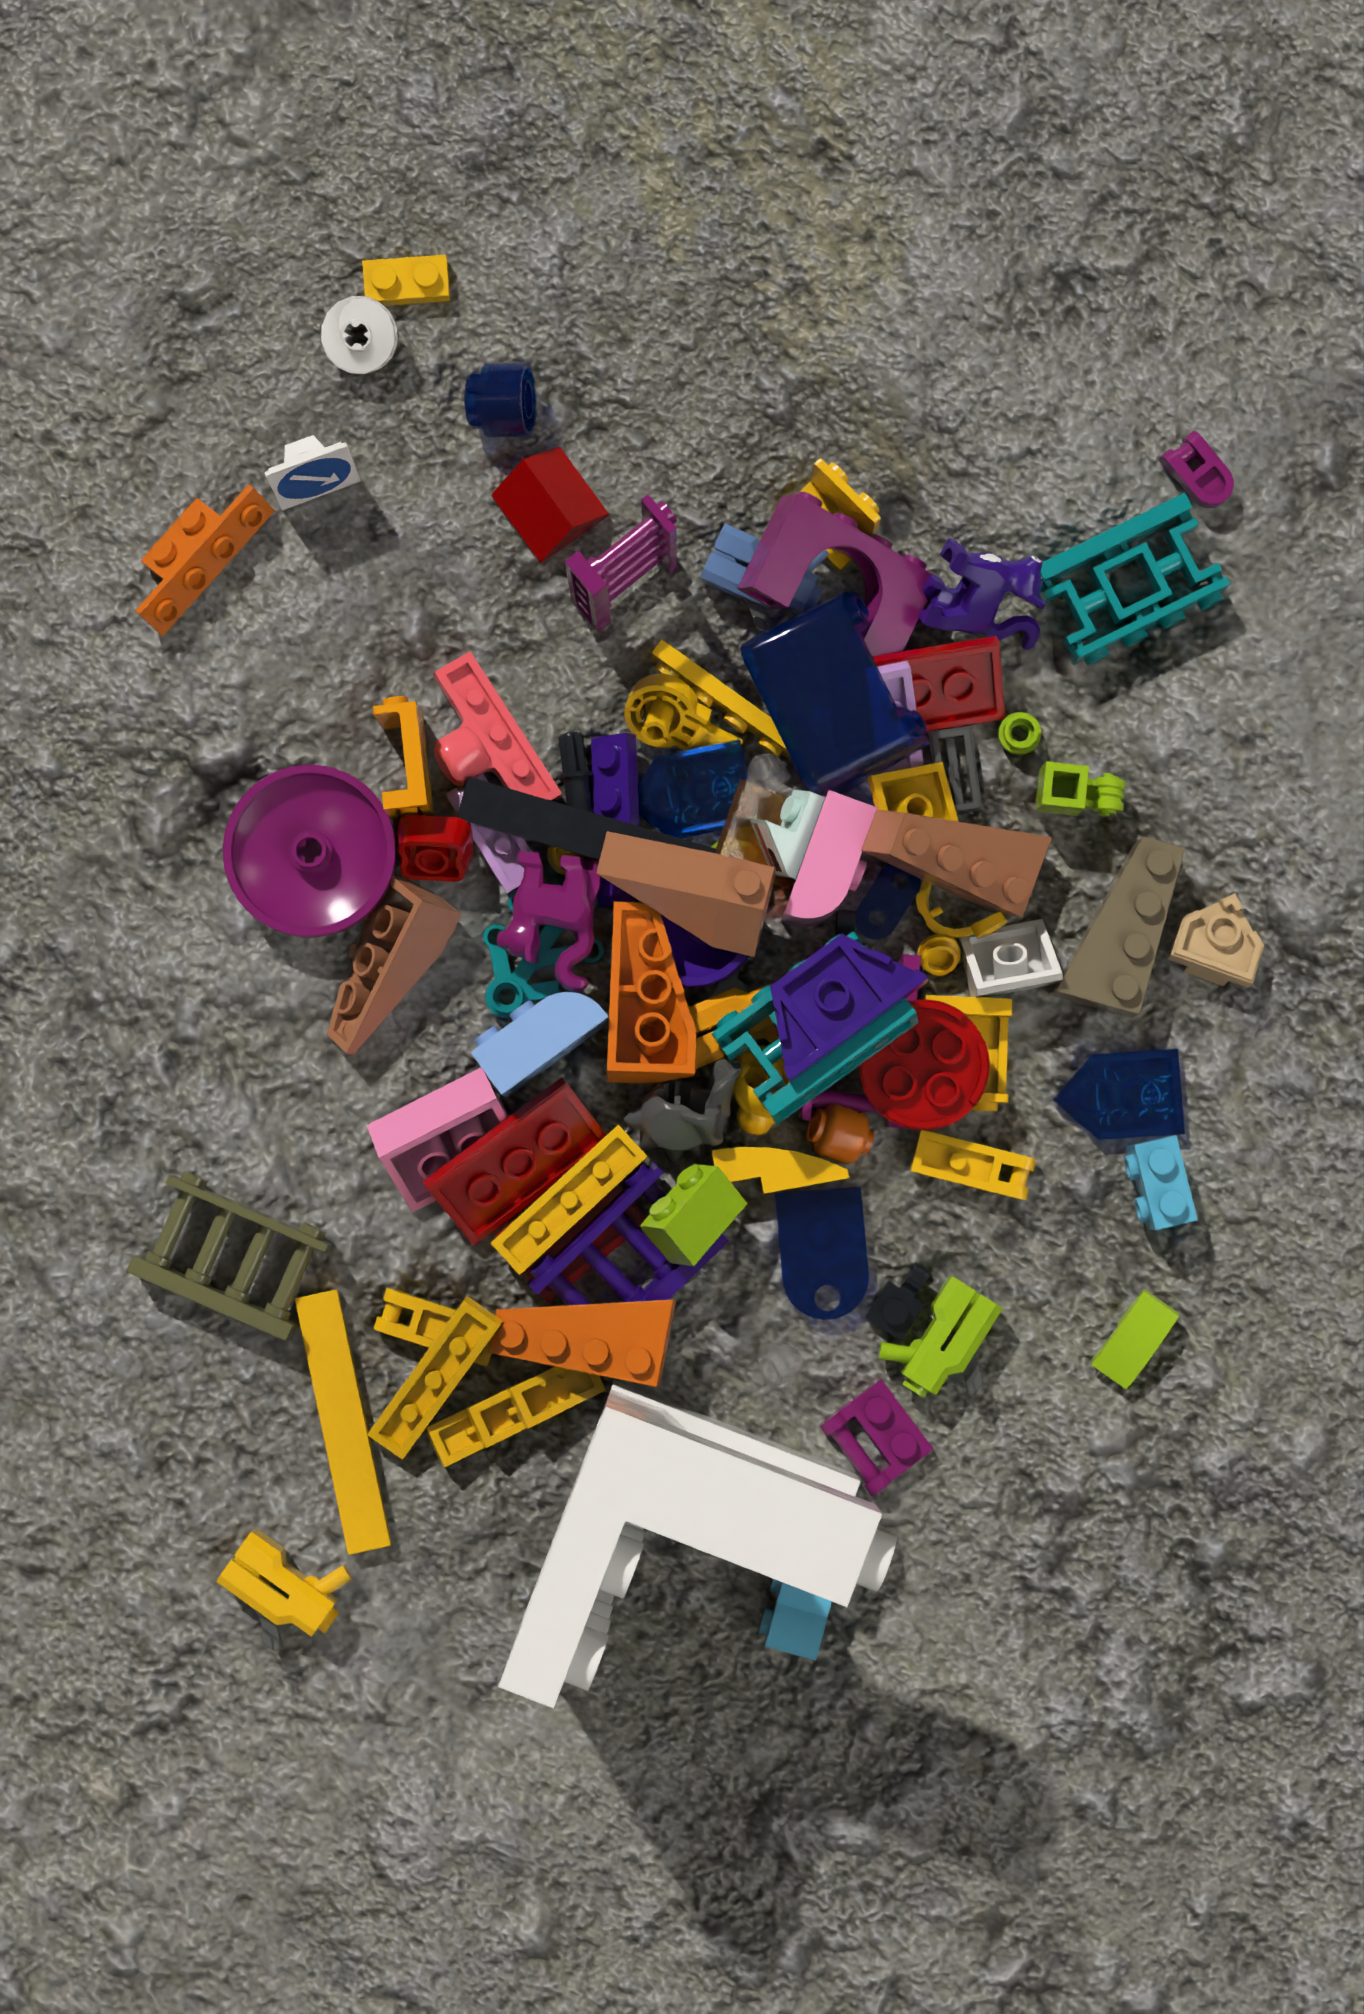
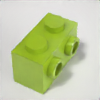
(693, 1214)

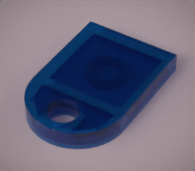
(822, 1245)

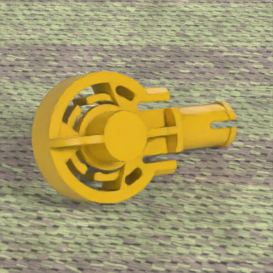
(672, 715)

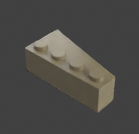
(1122, 939)

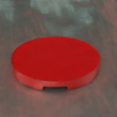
(930, 1071)

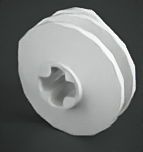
(337, 335)

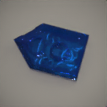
(692, 789)
(1126, 1095)

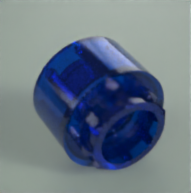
(502, 400)

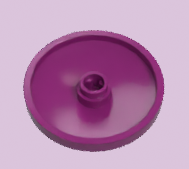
(309, 851)

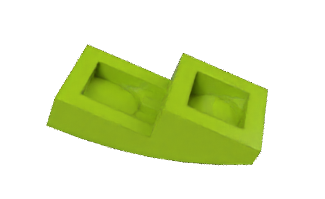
(1135, 1339)

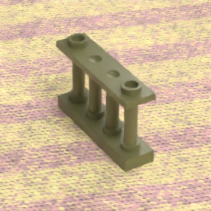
(196, 1282)

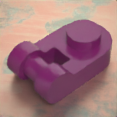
(1208, 484)

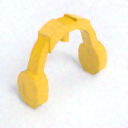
(979, 929)

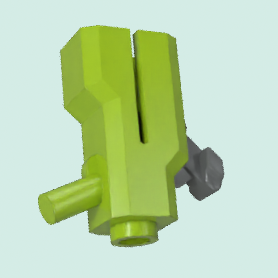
(948, 1343)

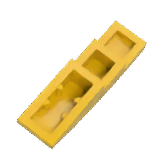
(510, 1412)

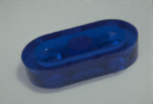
(888, 900)

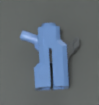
(729, 562)

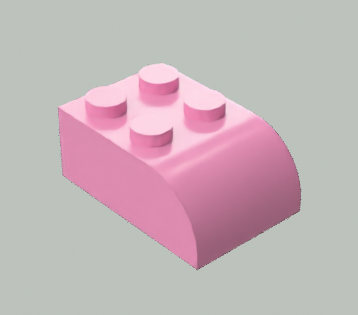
(830, 861)

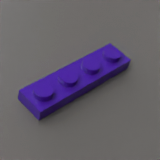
(615, 794)

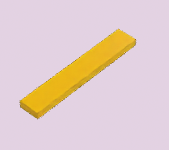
(343, 1421)

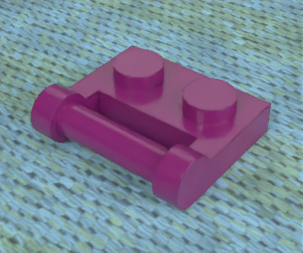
(889, 1429)

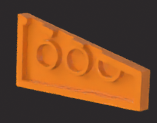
(599, 1339)

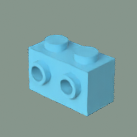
(1160, 1183)

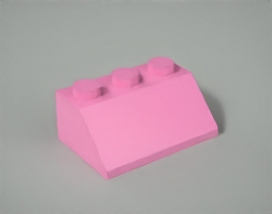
(434, 1131)

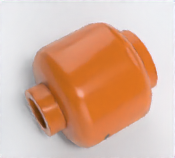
(840, 1133)

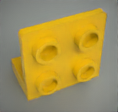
(831, 487)

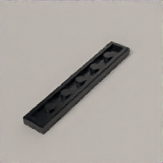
(549, 821)

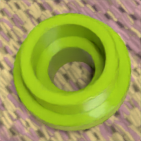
(1024, 721)

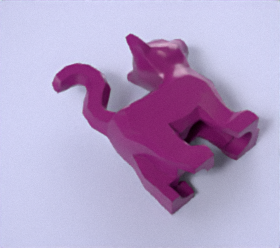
(554, 905)

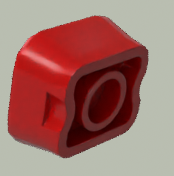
(434, 847)

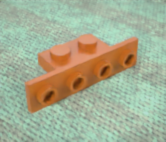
(196, 552)

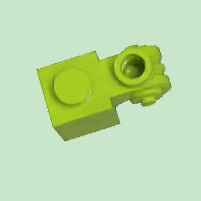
(1069, 791)

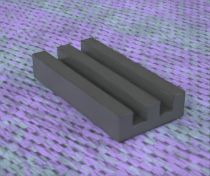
(949, 735)

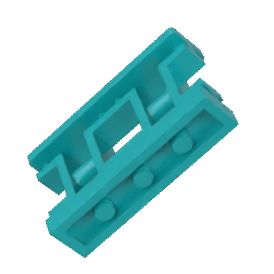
(1114, 552)
(734, 1039)

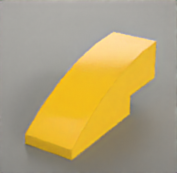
(776, 1167)

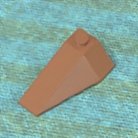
(699, 890)
(393, 953)

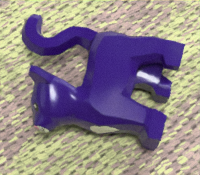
(977, 597)

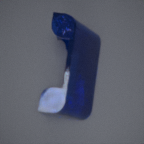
(831, 697)

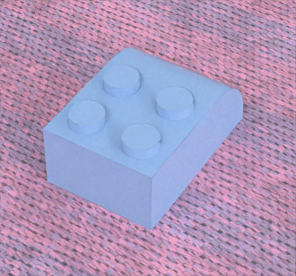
(537, 1038)

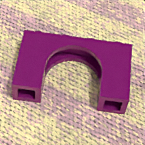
(804, 530)

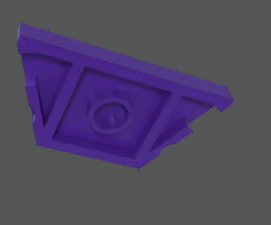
(835, 999)

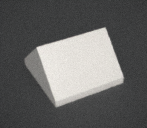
(1010, 960)

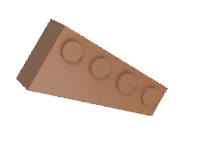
(968, 860)

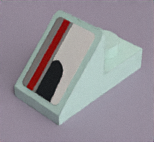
(787, 844)

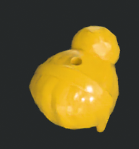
(752, 1114)

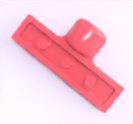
(487, 735)

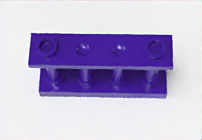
(668, 1276)

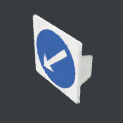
(311, 471)

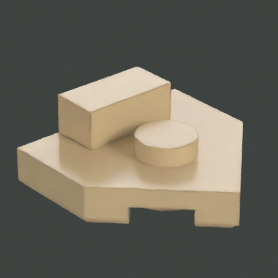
(1218, 944)

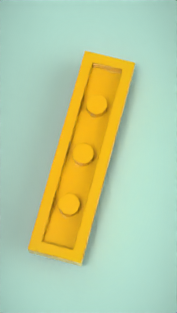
(711, 691)
(569, 1199)
(434, 1377)

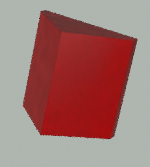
(548, 502)

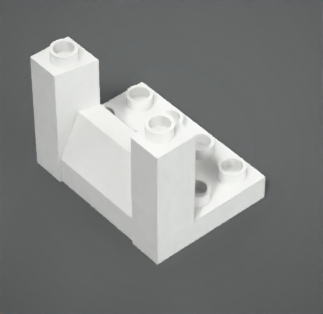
(702, 1487)

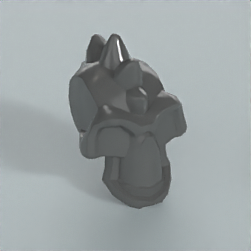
(686, 1113)

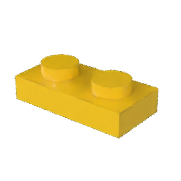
(407, 280)

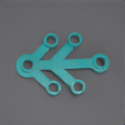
(518, 979)

